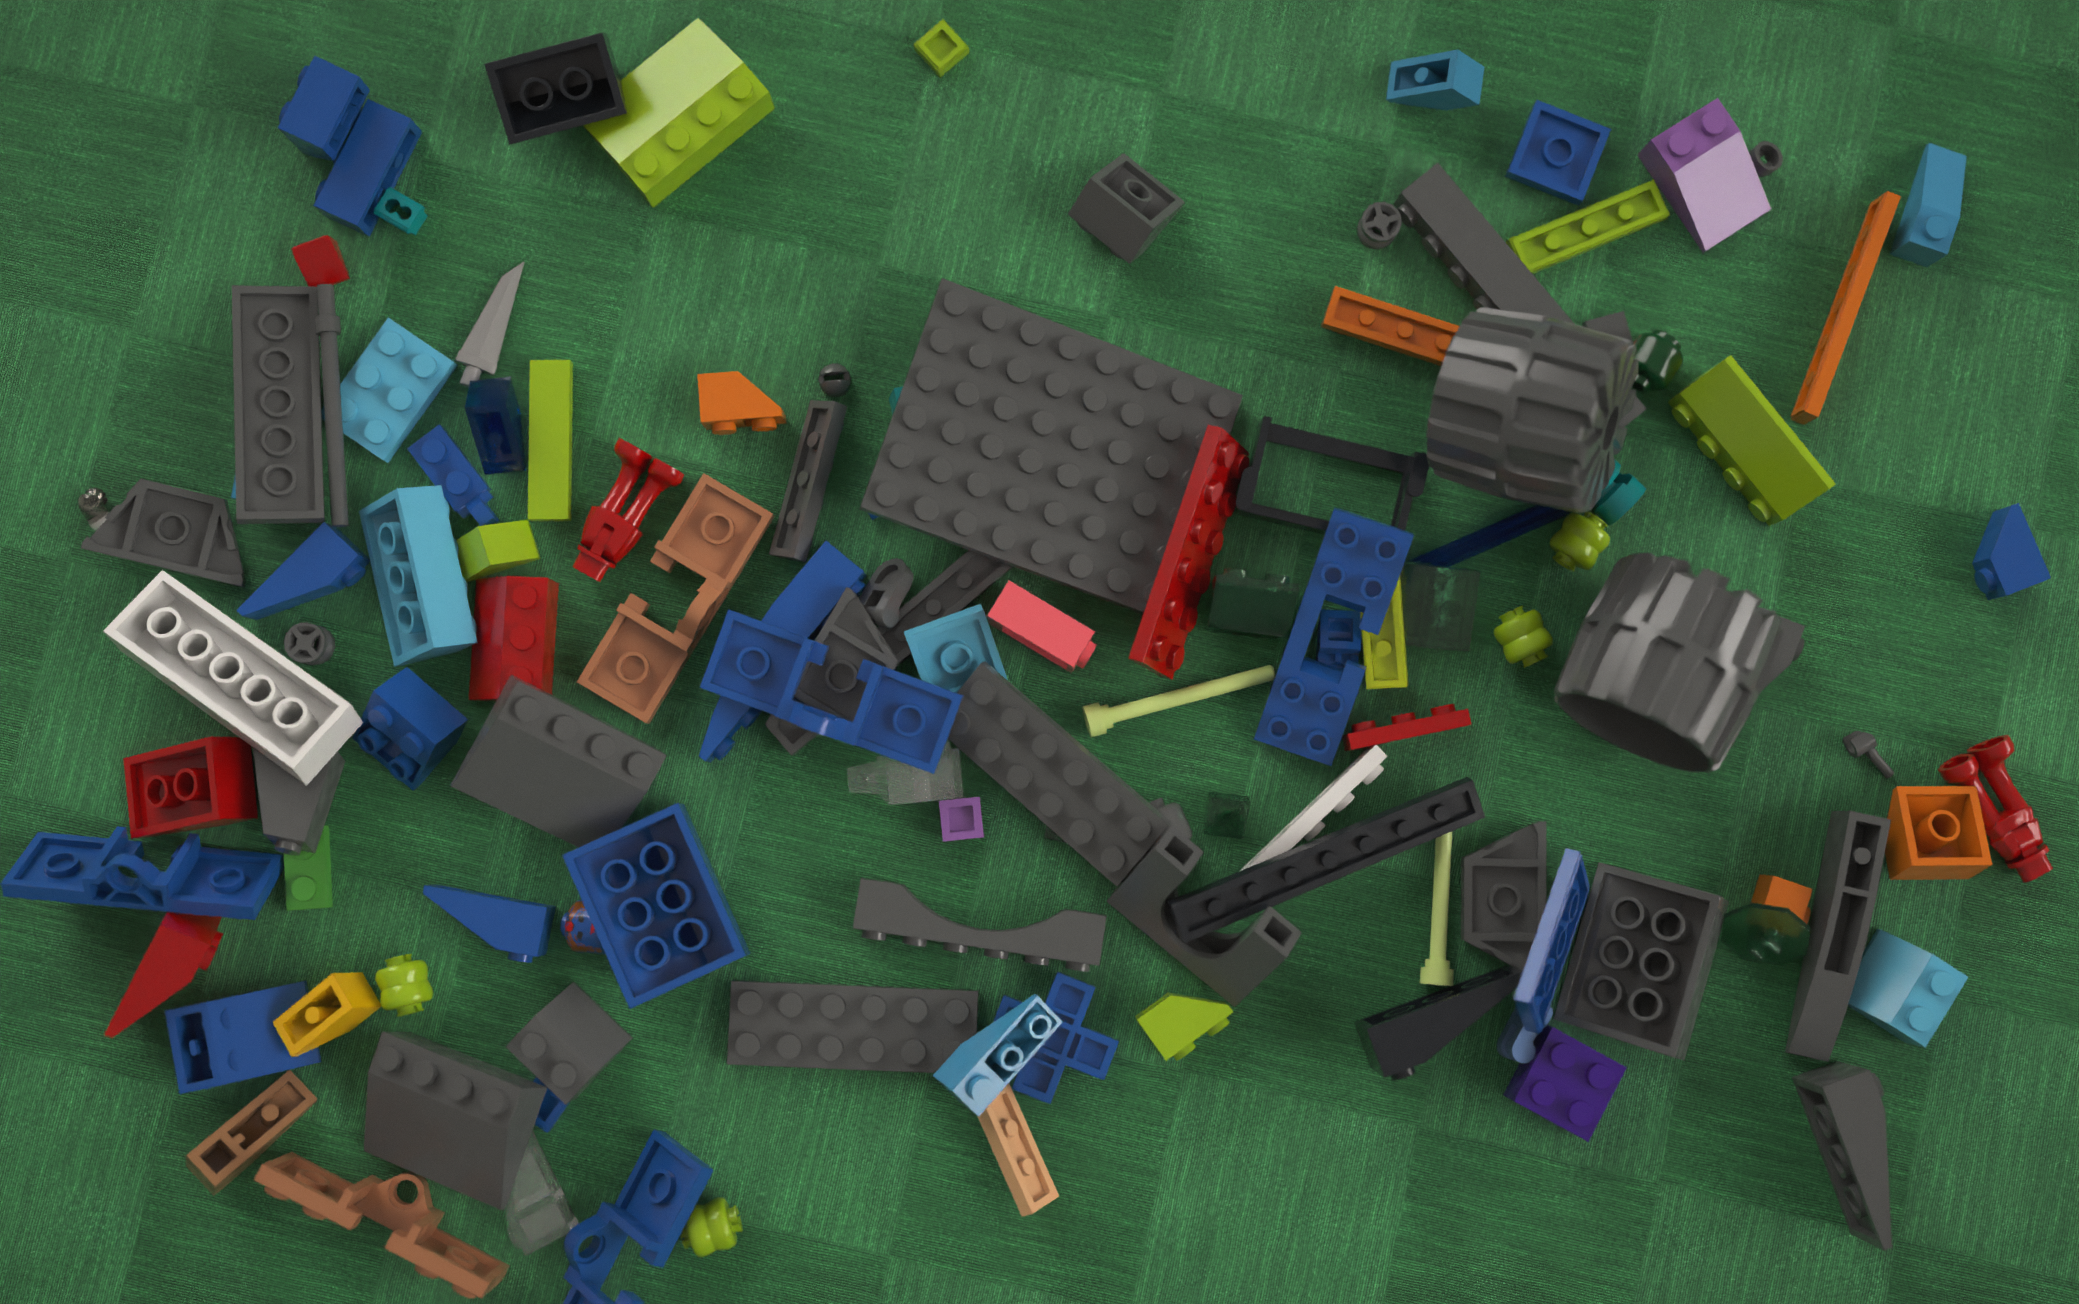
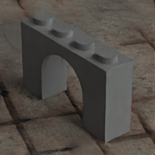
(1223, 961)

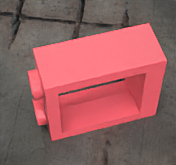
(1042, 628)

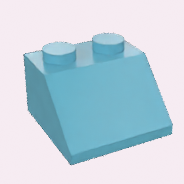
(1904, 988)

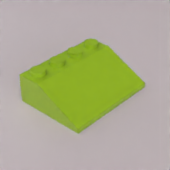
(681, 112)

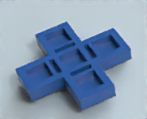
(1068, 1045)

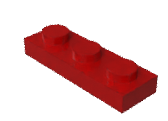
(1406, 726)

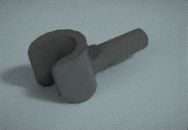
(1863, 742)

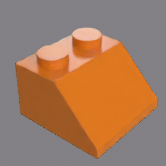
(1936, 833)

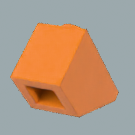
(733, 401)

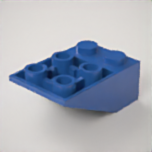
(233, 1038)

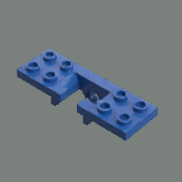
(1310, 698)
(894, 718)
(195, 883)
(649, 1210)

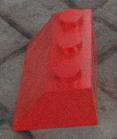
(513, 634)

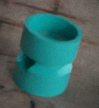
(1618, 496)

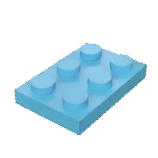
(391, 389)

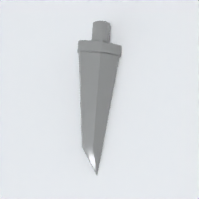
(486, 338)

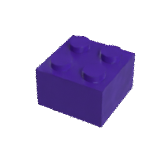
(1566, 1082)

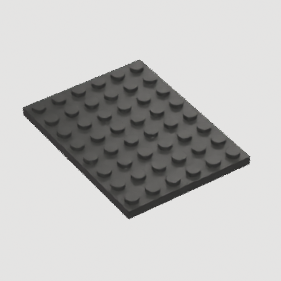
(1042, 446)

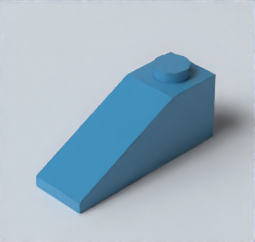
(1931, 207)

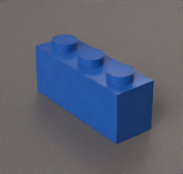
(367, 166)

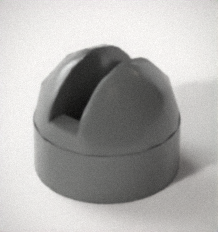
(1771, 154)
(835, 388)

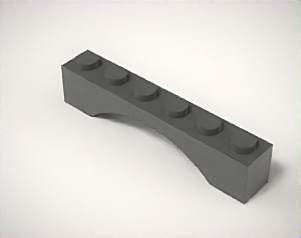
(894, 909)

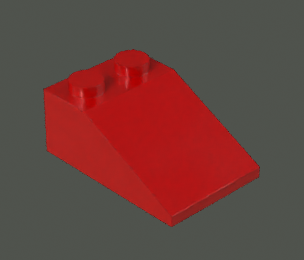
(190, 787)
(170, 963)

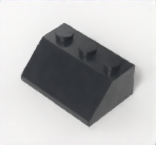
(557, 88)

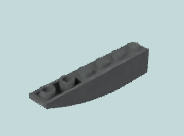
(1838, 930)

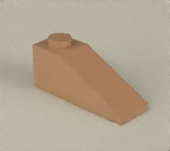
(249, 1132)

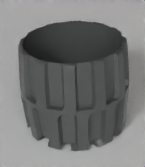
(1531, 408)
(1669, 662)

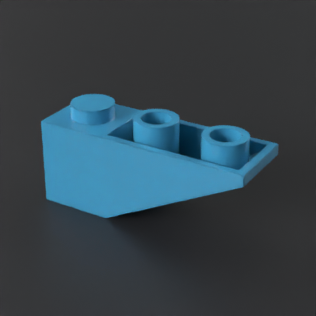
(996, 1054)

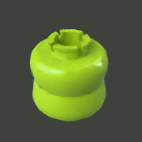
(1579, 541)
(1523, 636)
(404, 985)
(712, 1227)

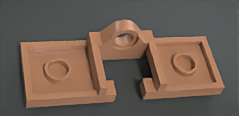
(640, 658)
(413, 1223)

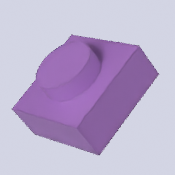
(961, 819)

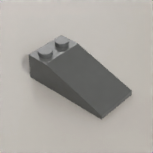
(1852, 1138)

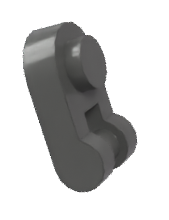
(887, 591)

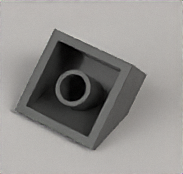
(1125, 208)
(569, 1043)

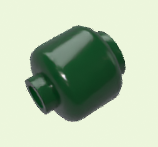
(1657, 360)

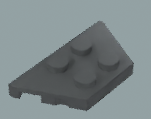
(173, 532)
(851, 639)
(1505, 894)

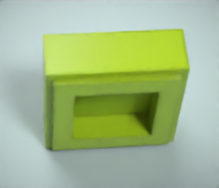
(941, 48)

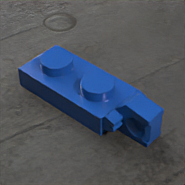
(452, 470)

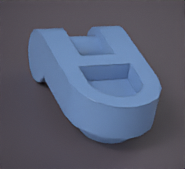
(1516, 1042)

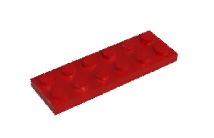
(1190, 553)

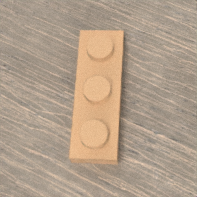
(1017, 1153)

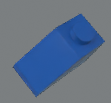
(2008, 555)

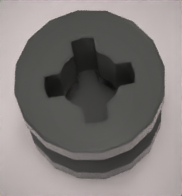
(1383, 218)
(301, 639)

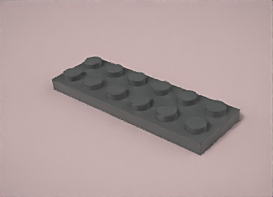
(277, 405)
(1054, 775)
(847, 1025)

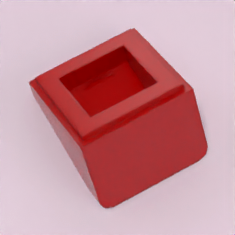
(321, 261)

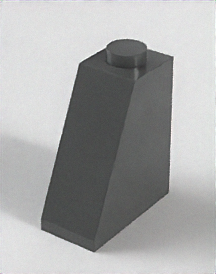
(290, 810)

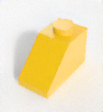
(327, 1012)

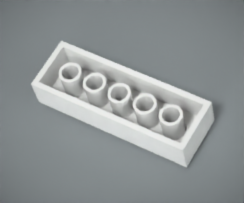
(234, 677)

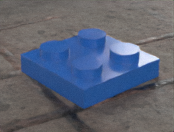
(1557, 152)

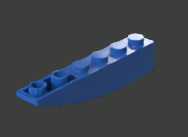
(800, 610)

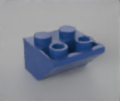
(322, 109)
(409, 727)

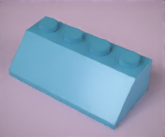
(418, 574)

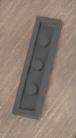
(808, 480)

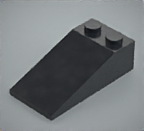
(1421, 1027)

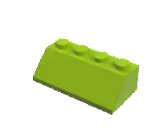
(1750, 442)

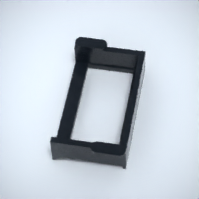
(1412, 483)

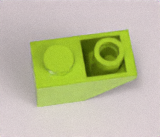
(1179, 1020)

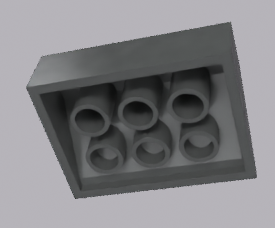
(557, 765)
(1641, 960)
(449, 1116)

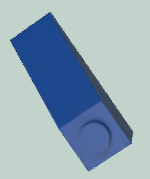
(315, 569)
(501, 921)

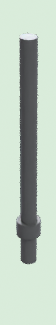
(328, 328)

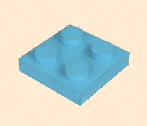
(953, 648)

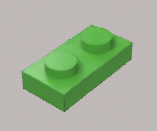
(309, 877)

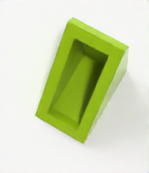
(496, 548)

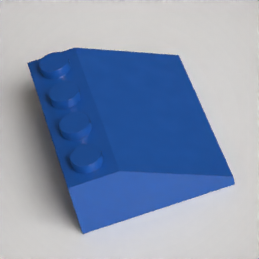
(656, 904)

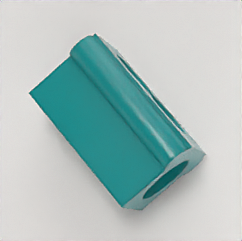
(395, 198)

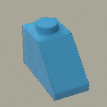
(1436, 81)

